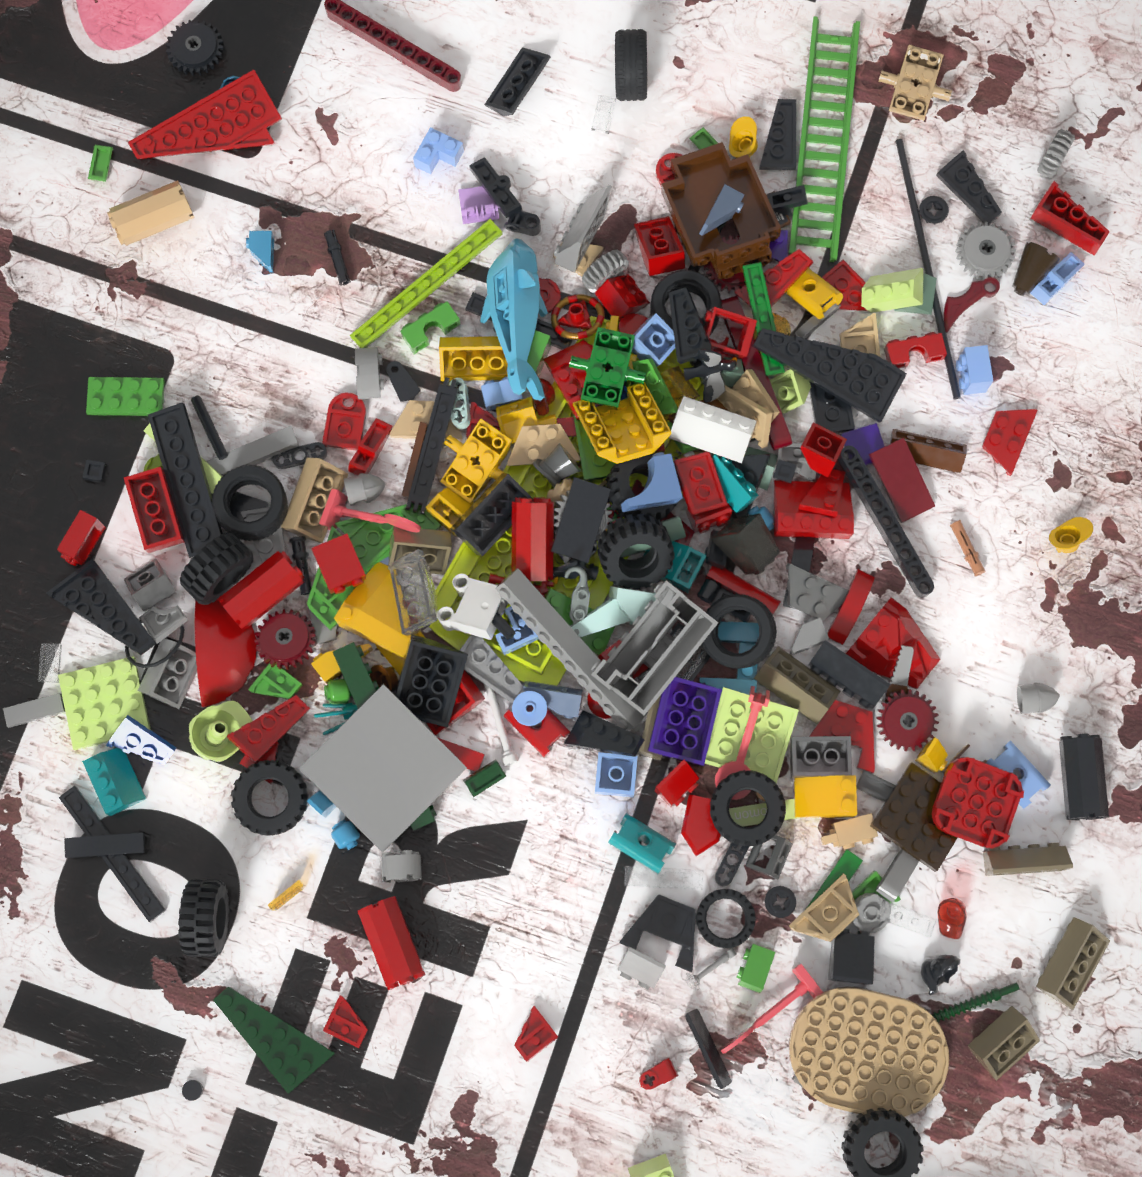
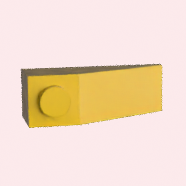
(327, 665)
(933, 756)

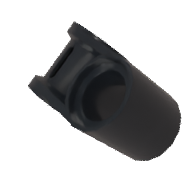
(520, 221)

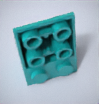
(685, 566)

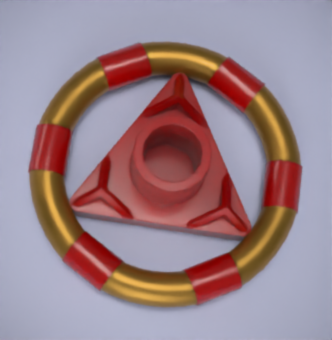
(577, 316)

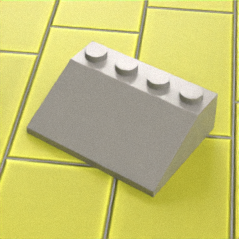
(582, 230)

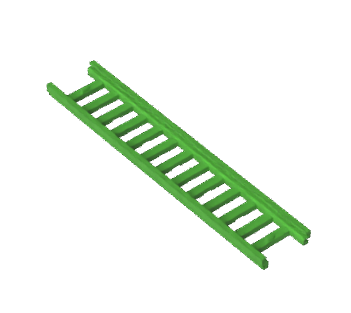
(830, 140)

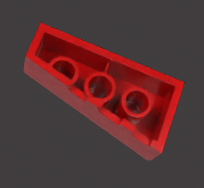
(1069, 220)

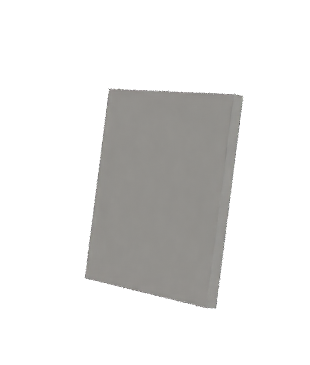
(383, 768)

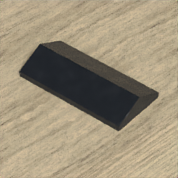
(517, 81)

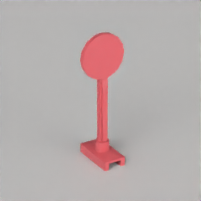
(336, 509)
(757, 701)
(806, 985)

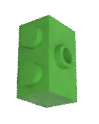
(756, 968)

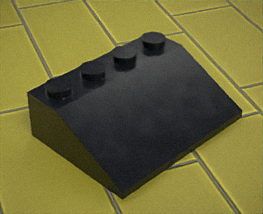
(430, 679)

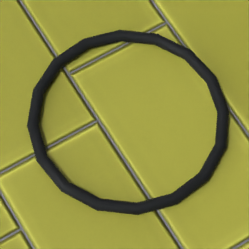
(160, 661)

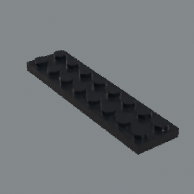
(185, 476)

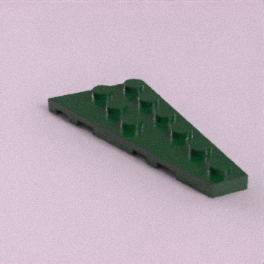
(280, 1046)

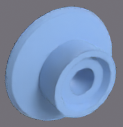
(526, 699)

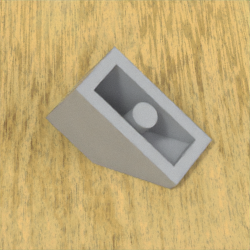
(809, 636)

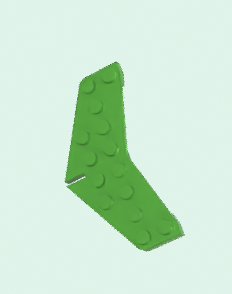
(371, 545)

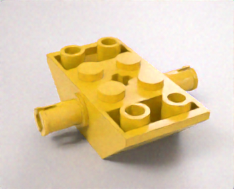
(464, 474)

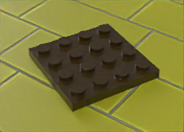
(909, 821)

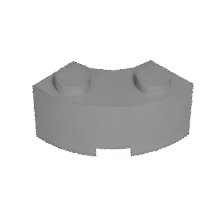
(368, 373)

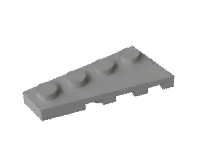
(269, 545)

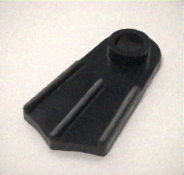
(402, 382)

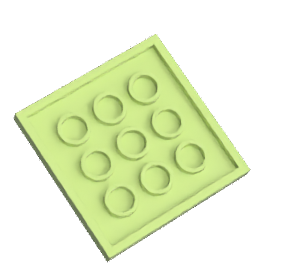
(100, 700)
(768, 738)

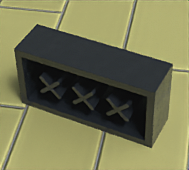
(489, 515)

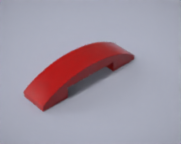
(851, 607)

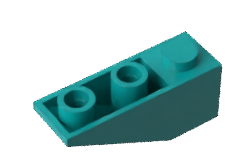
(734, 485)

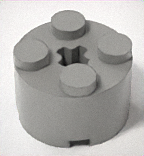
(401, 867)

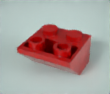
(621, 296)
(702, 522)

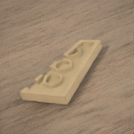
(745, 407)

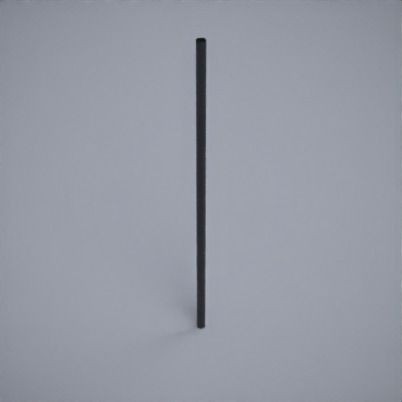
(927, 265)

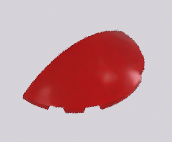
(222, 653)

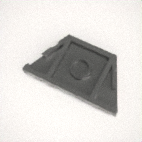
(813, 594)

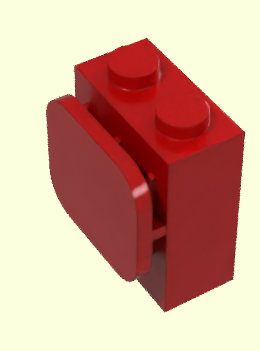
(339, 564)

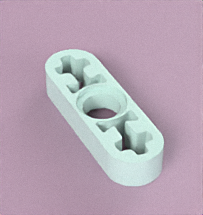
(464, 409)

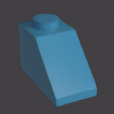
(262, 247)
(321, 803)

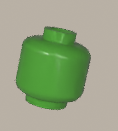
(337, 691)

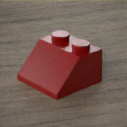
(822, 448)
(677, 783)

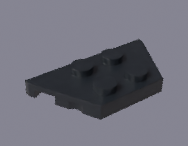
(753, 469)

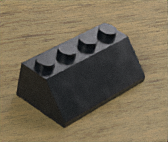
(849, 675)

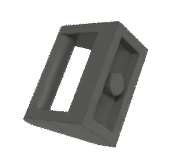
(776, 860)

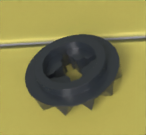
(938, 204)
(782, 892)

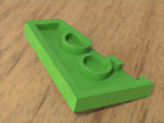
(656, 386)

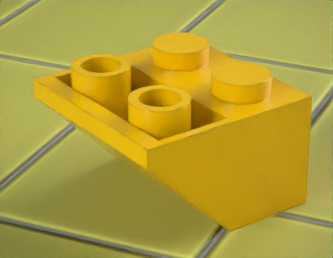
(448, 508)

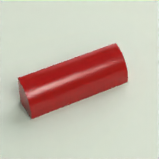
(737, 585)

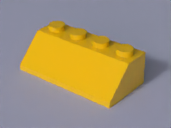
(472, 358)

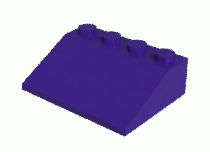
(685, 721)

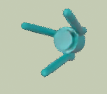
(347, 711)

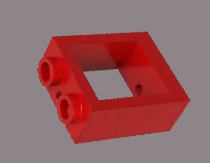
(746, 335)
(81, 538)

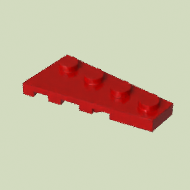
(781, 276)
(264, 732)

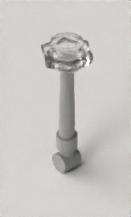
(693, 981)

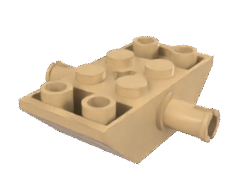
(916, 83)

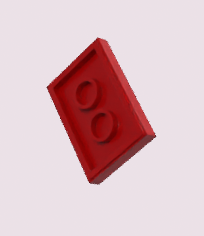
(700, 483)

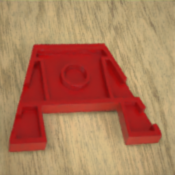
(851, 721)

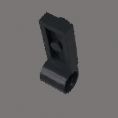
(712, 592)

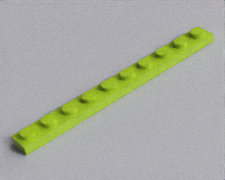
(426, 284)

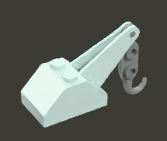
(622, 606)

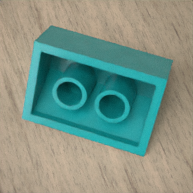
(114, 780)

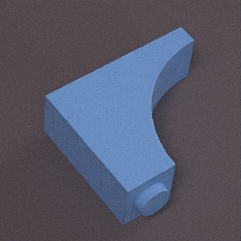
(661, 487)

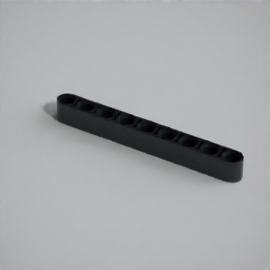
(886, 531)

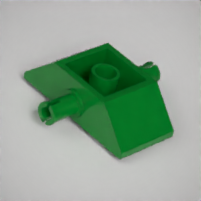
(609, 351)

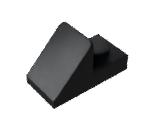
(784, 200)

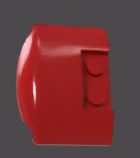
(570, 380)

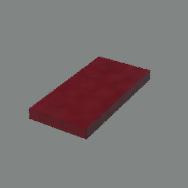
(902, 480)

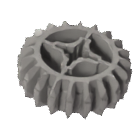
(1056, 154)
(607, 266)

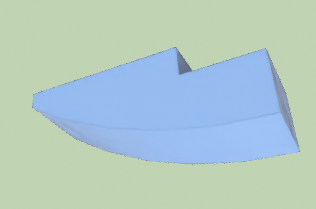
(1057, 278)

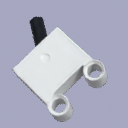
(478, 611)

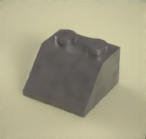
(149, 585)

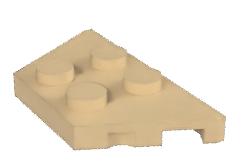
(862, 336)
(412, 415)
(539, 443)
(828, 913)

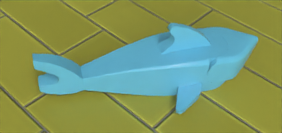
(514, 309)

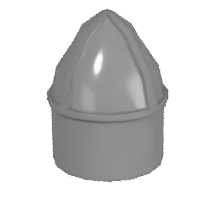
(363, 487)
(1036, 698)

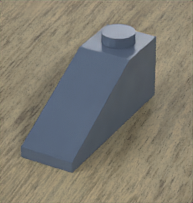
(723, 209)
(560, 699)

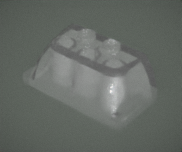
(414, 592)

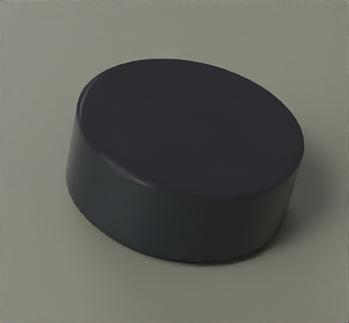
(192, 1090)

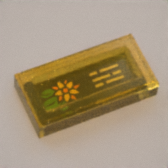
(286, 895)

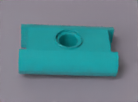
(628, 842)

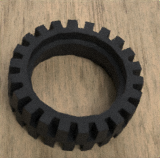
(745, 905)

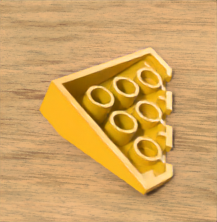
(373, 612)

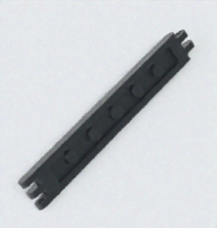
(432, 446)

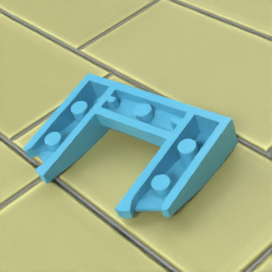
(746, 635)

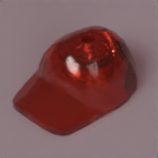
(543, 406)
(950, 919)

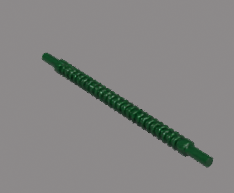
(995, 994)

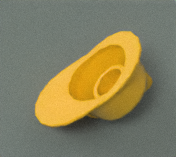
(743, 137)
(1071, 534)

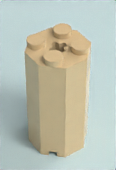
(150, 213)

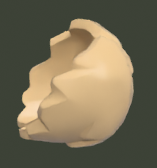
(560, 489)

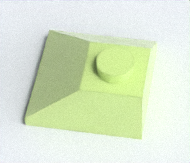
(790, 390)

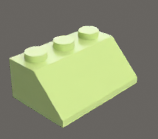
(893, 290)

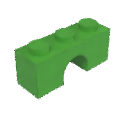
(441, 316)

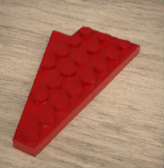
(222, 121)

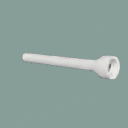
(510, 756)

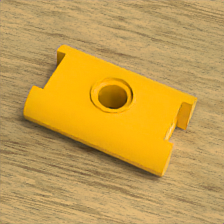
(814, 293)

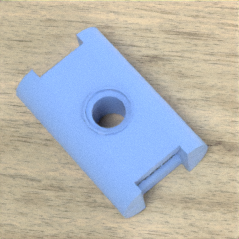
(1030, 779)

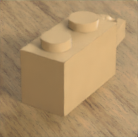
(851, 831)

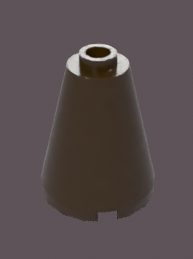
(1033, 268)

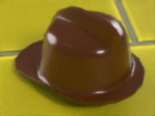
(384, 676)

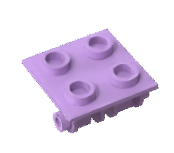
(477, 205)

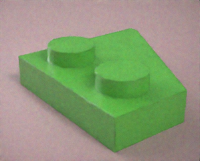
(275, 683)

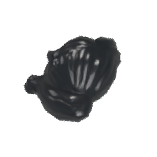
(938, 971)

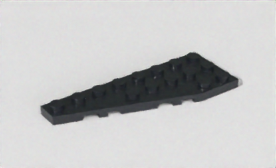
(850, 375)

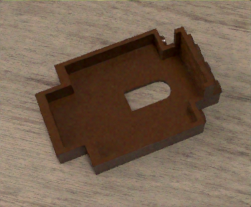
(692, 195)

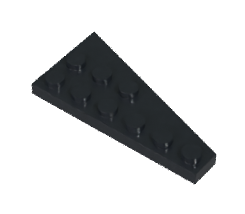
(97, 601)

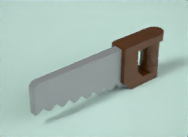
(901, 672)

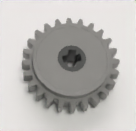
(992, 241)

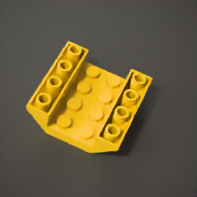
(625, 431)

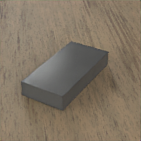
(874, 786)

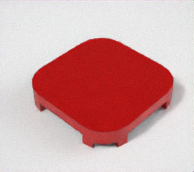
(977, 802)

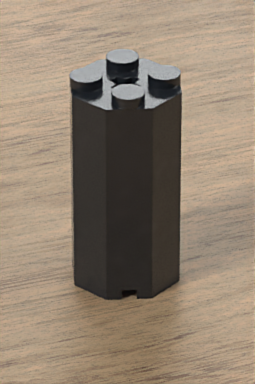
(1083, 777)

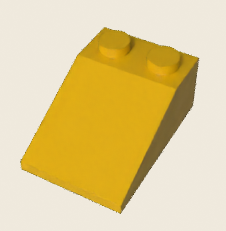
(825, 796)

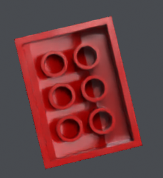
(794, 522)

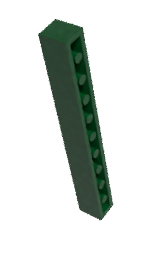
(362, 688)

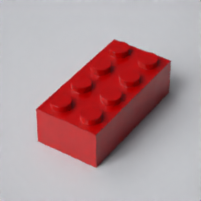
(154, 510)

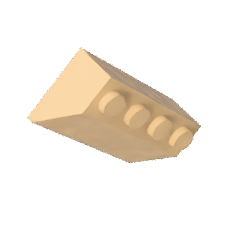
(311, 498)

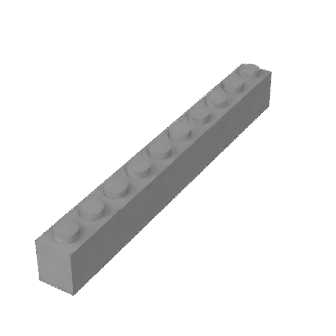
(564, 645)

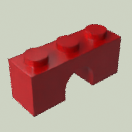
(930, 346)

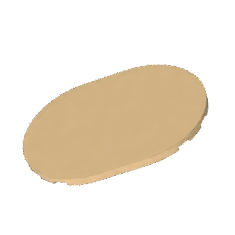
(868, 1051)

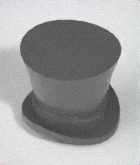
(557, 466)

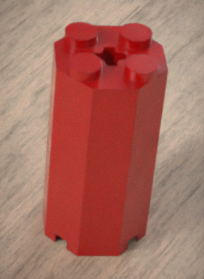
(533, 537)
(261, 589)
(391, 942)

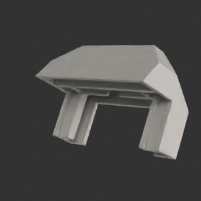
(653, 646)

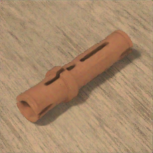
(971, 555)

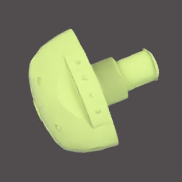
(211, 727)

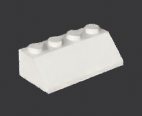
(712, 429)

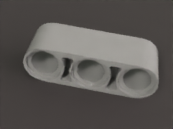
(897, 875)

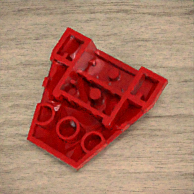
(882, 640)

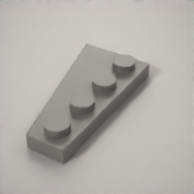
(490, 669)

